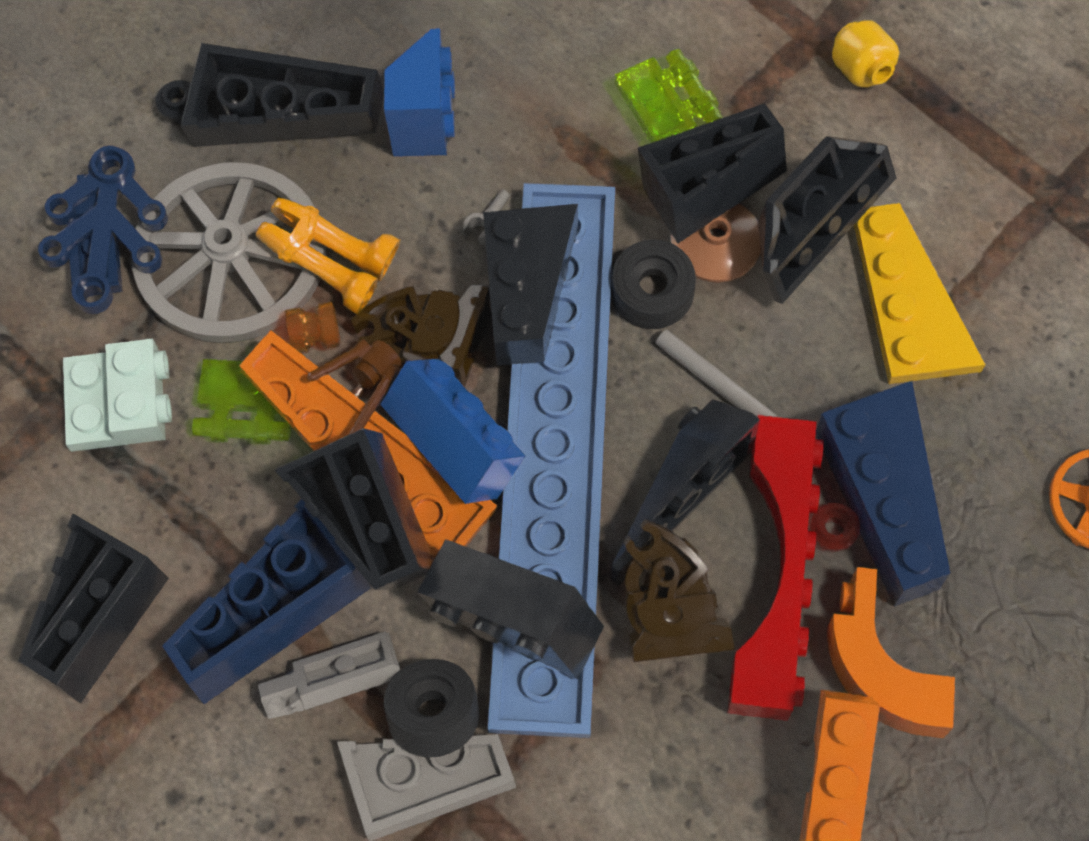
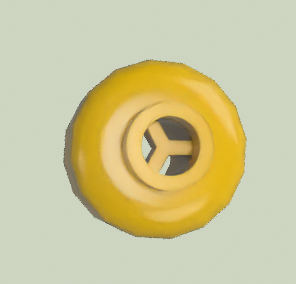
(865, 53)

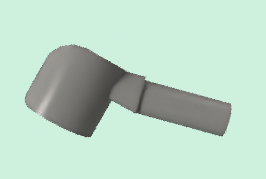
(477, 219)

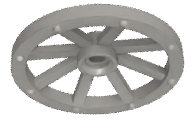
(223, 257)

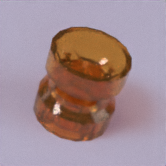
(309, 328)

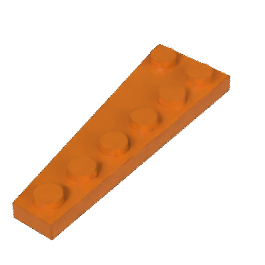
(327, 412)

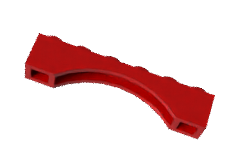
(766, 665)

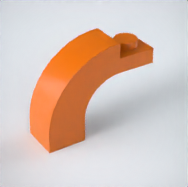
(906, 698)

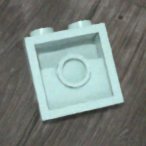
(116, 396)

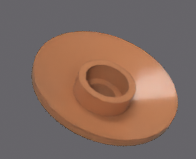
(725, 256)

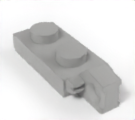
(331, 676)

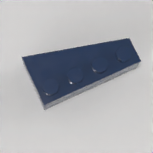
(887, 481)
(266, 605)

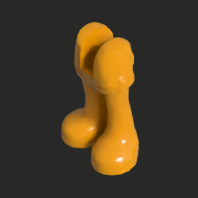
(308, 225)

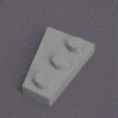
(407, 789)

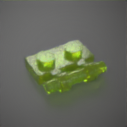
(655, 101)
(228, 390)

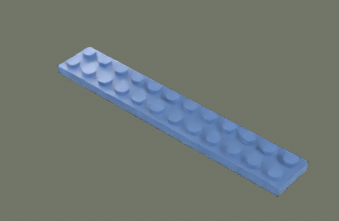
(556, 492)

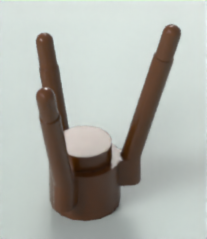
(374, 367)

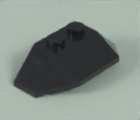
(819, 208)

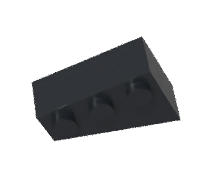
(712, 168)
(526, 274)
(364, 507)
(512, 607)
(90, 608)

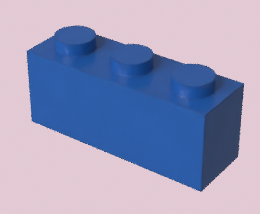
(452, 430)

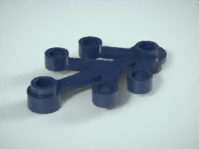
(102, 222)

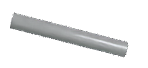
(710, 374)

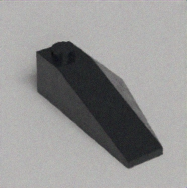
(701, 458)

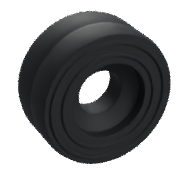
(658, 259)
(431, 734)

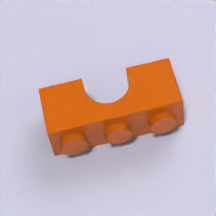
(841, 767)

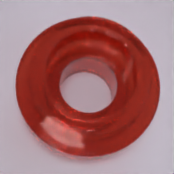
(842, 515)

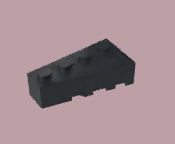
(277, 97)

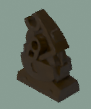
(430, 325)
(676, 605)

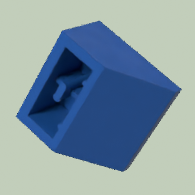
(420, 98)

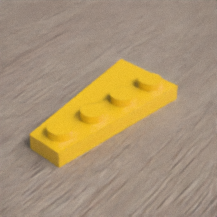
(910, 306)

